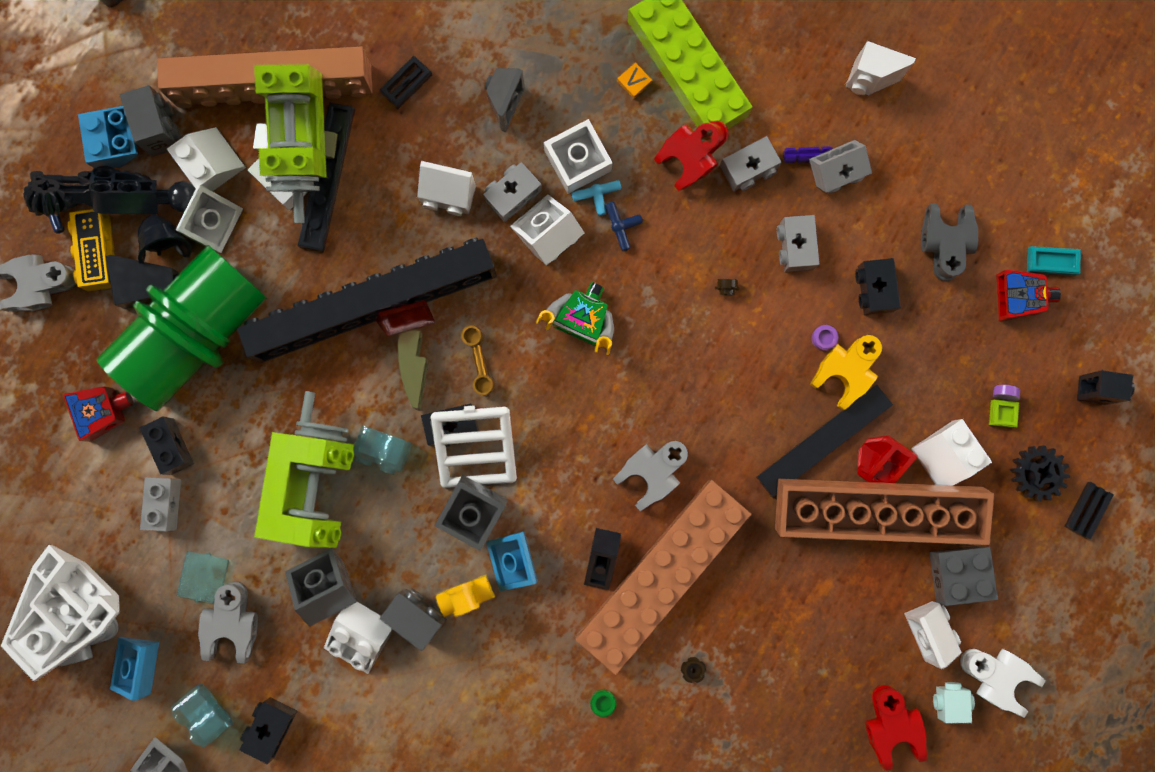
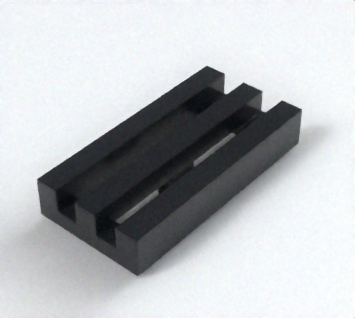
(406, 82)
(1098, 514)

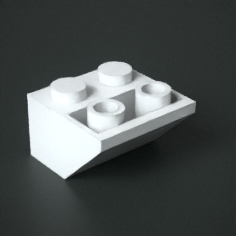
(358, 636)

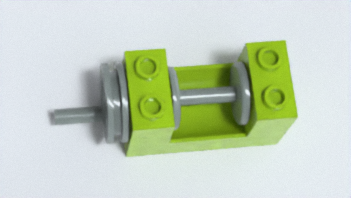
(294, 130)
(292, 482)

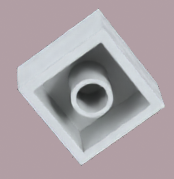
(578, 156)

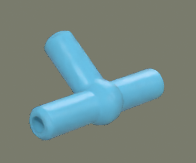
(597, 191)

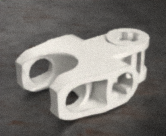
(999, 677)

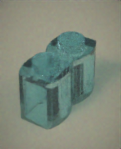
(381, 449)
(201, 715)

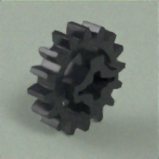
(1050, 468)

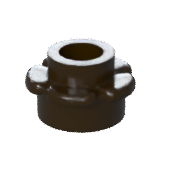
(727, 286)
(698, 675)

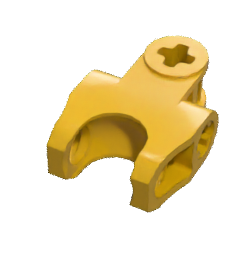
(851, 368)
(465, 596)

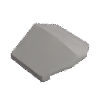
(158, 759)

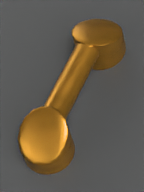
(474, 337)

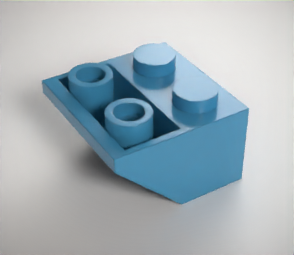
(107, 138)

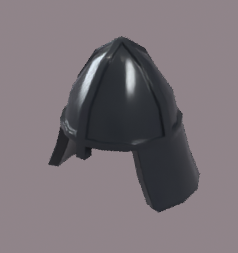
(158, 235)

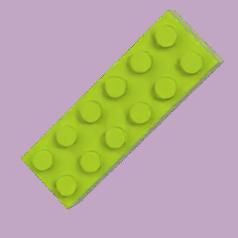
(688, 62)

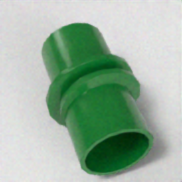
(180, 329)

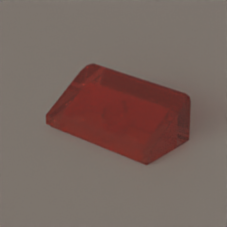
(405, 318)

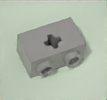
(759, 153)
(841, 166)
(506, 203)
(804, 231)
(160, 504)

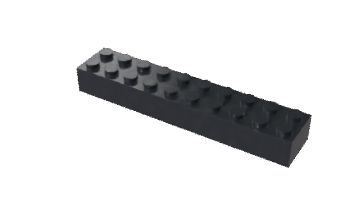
(361, 303)

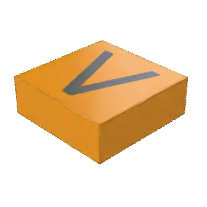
(634, 80)

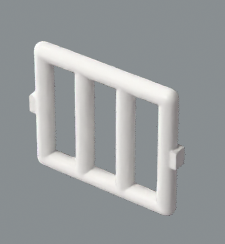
(504, 434)

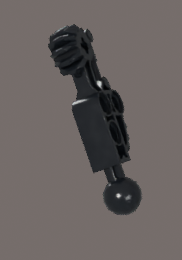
(105, 191)

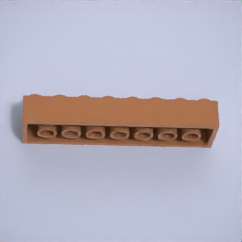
(232, 76)
(884, 511)
(662, 576)

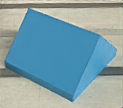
(512, 561)
(134, 668)

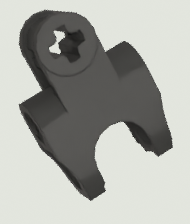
(949, 242)

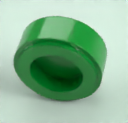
(603, 703)

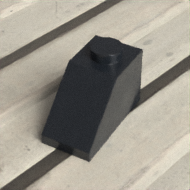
(602, 558)

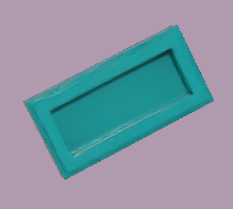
(1053, 260)

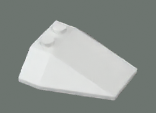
(58, 612)

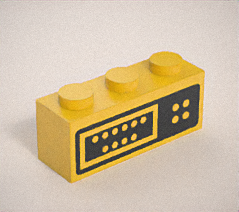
(91, 245)

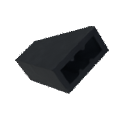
(131, 279)

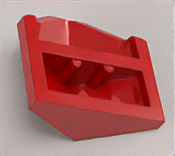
(883, 460)

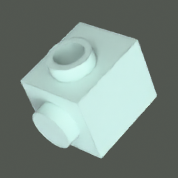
(953, 703)

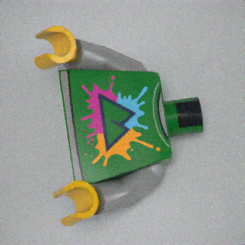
(582, 317)

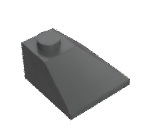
(504, 93)

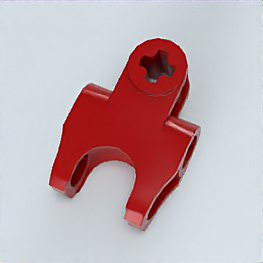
(694, 150)
(894, 725)

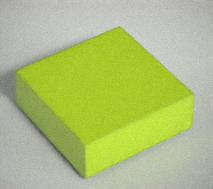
(1004, 413)

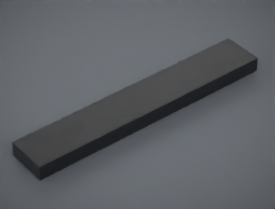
(321, 202)
(825, 439)

